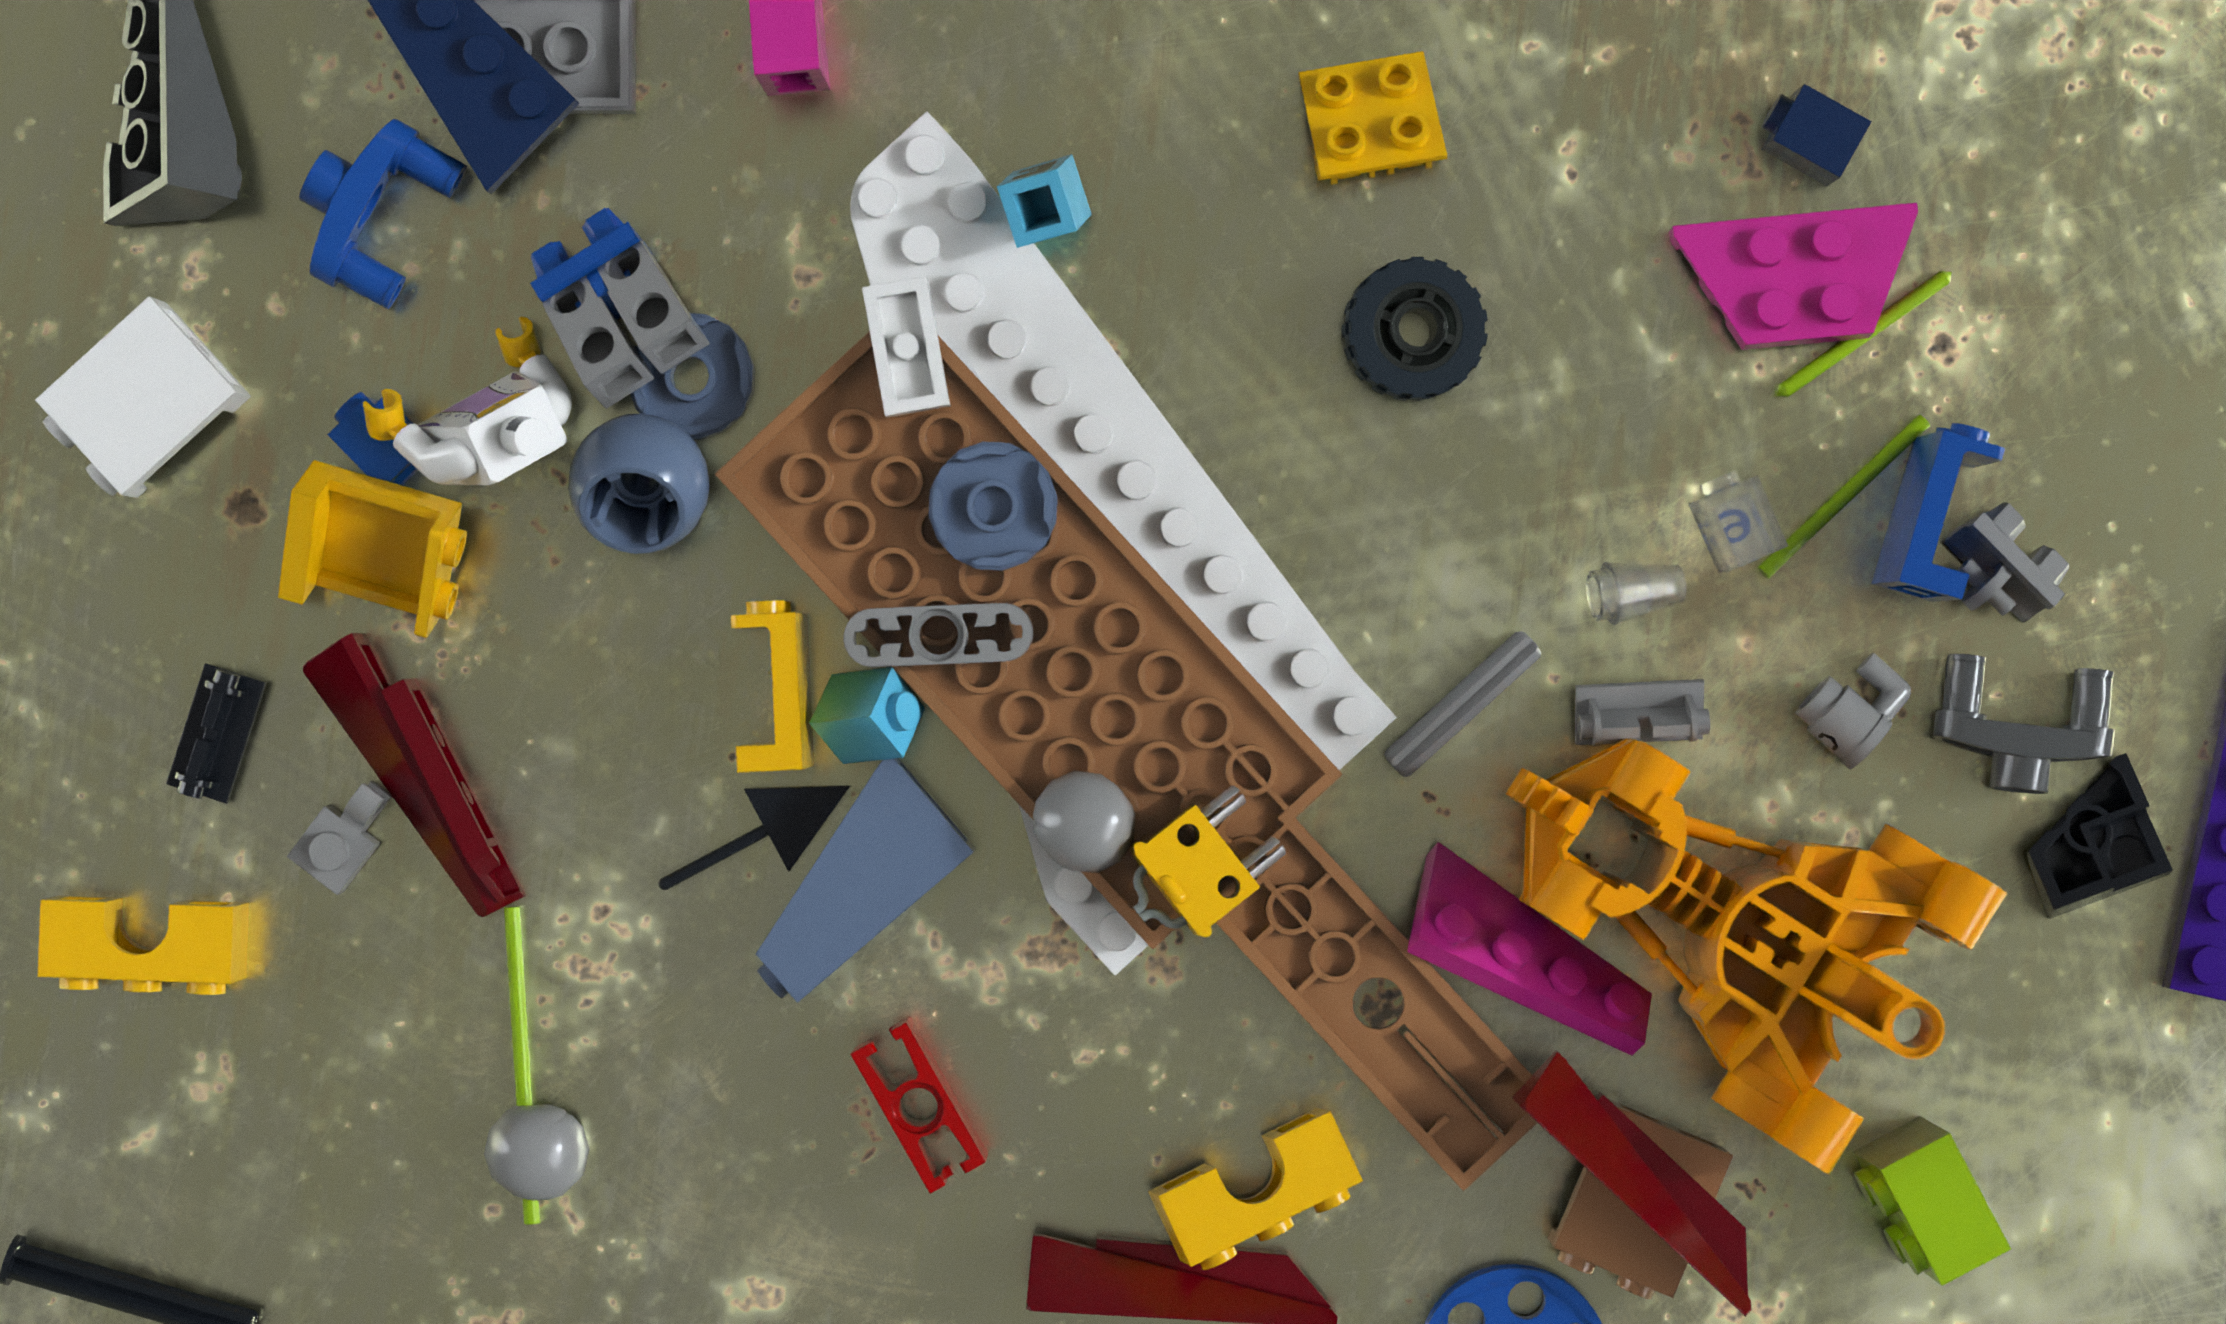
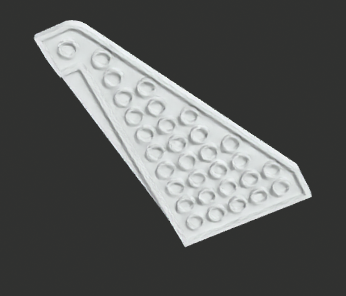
(1044, 359)

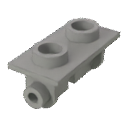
(1640, 712)

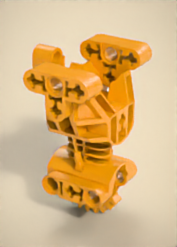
(1766, 942)

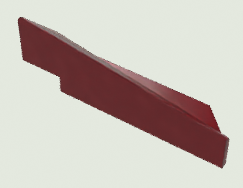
(417, 766)
(1640, 1176)
(1151, 1282)

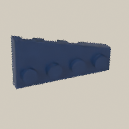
(478, 81)

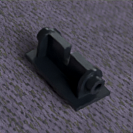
(215, 734)

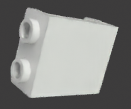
(139, 397)

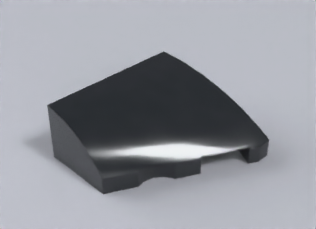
(2099, 845)

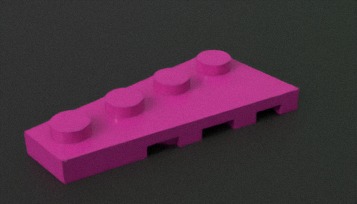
(1511, 949)

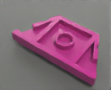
(1799, 273)

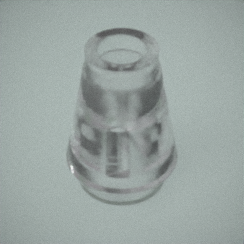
(1632, 590)

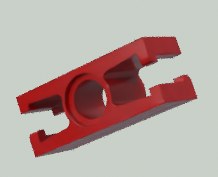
(910, 1130)

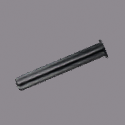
(115, 1288)

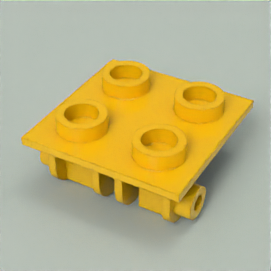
(1372, 117)

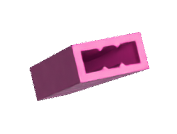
(789, 46)

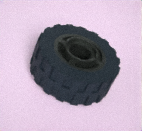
(1453, 321)

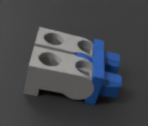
(600, 286)

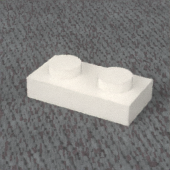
(906, 346)

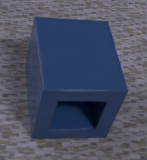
(1813, 133)

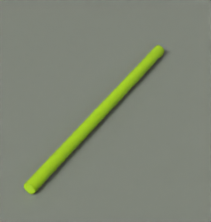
(519, 1028)

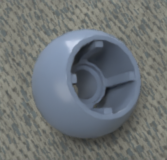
(638, 483)

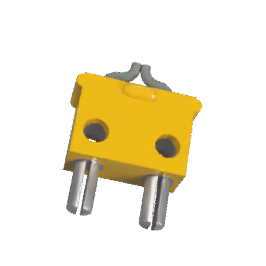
(1192, 873)

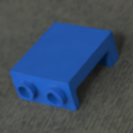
(1921, 510)

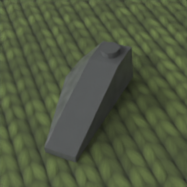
(175, 128)

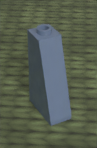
(869, 873)

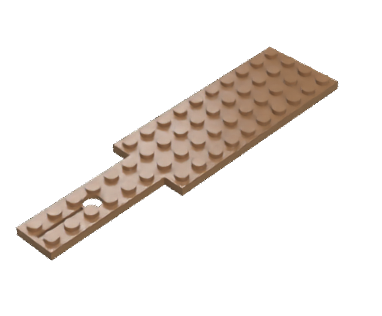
(1124, 690)

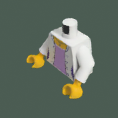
(489, 430)

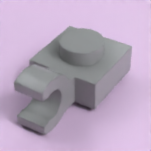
(338, 842)

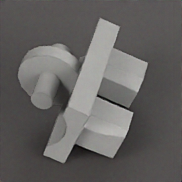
(2001, 569)

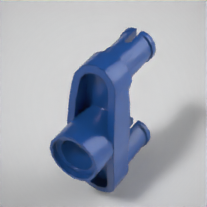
(350, 194)

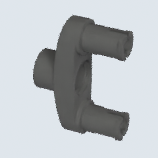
(2024, 751)

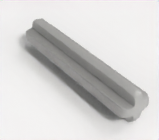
(1462, 703)

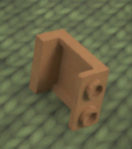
(1609, 1235)

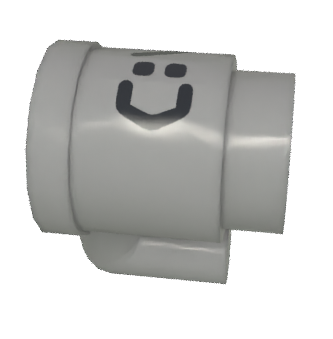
(1846, 720)

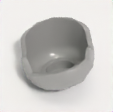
(1084, 822)
(536, 1151)

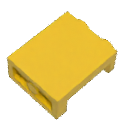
(372, 543)
(790, 689)

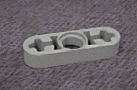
(890, 621)

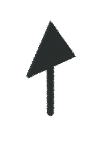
(788, 817)

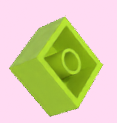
(1931, 1201)

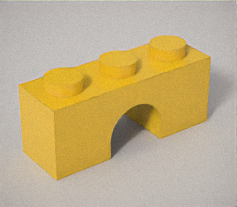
(87, 942)
(1307, 1170)

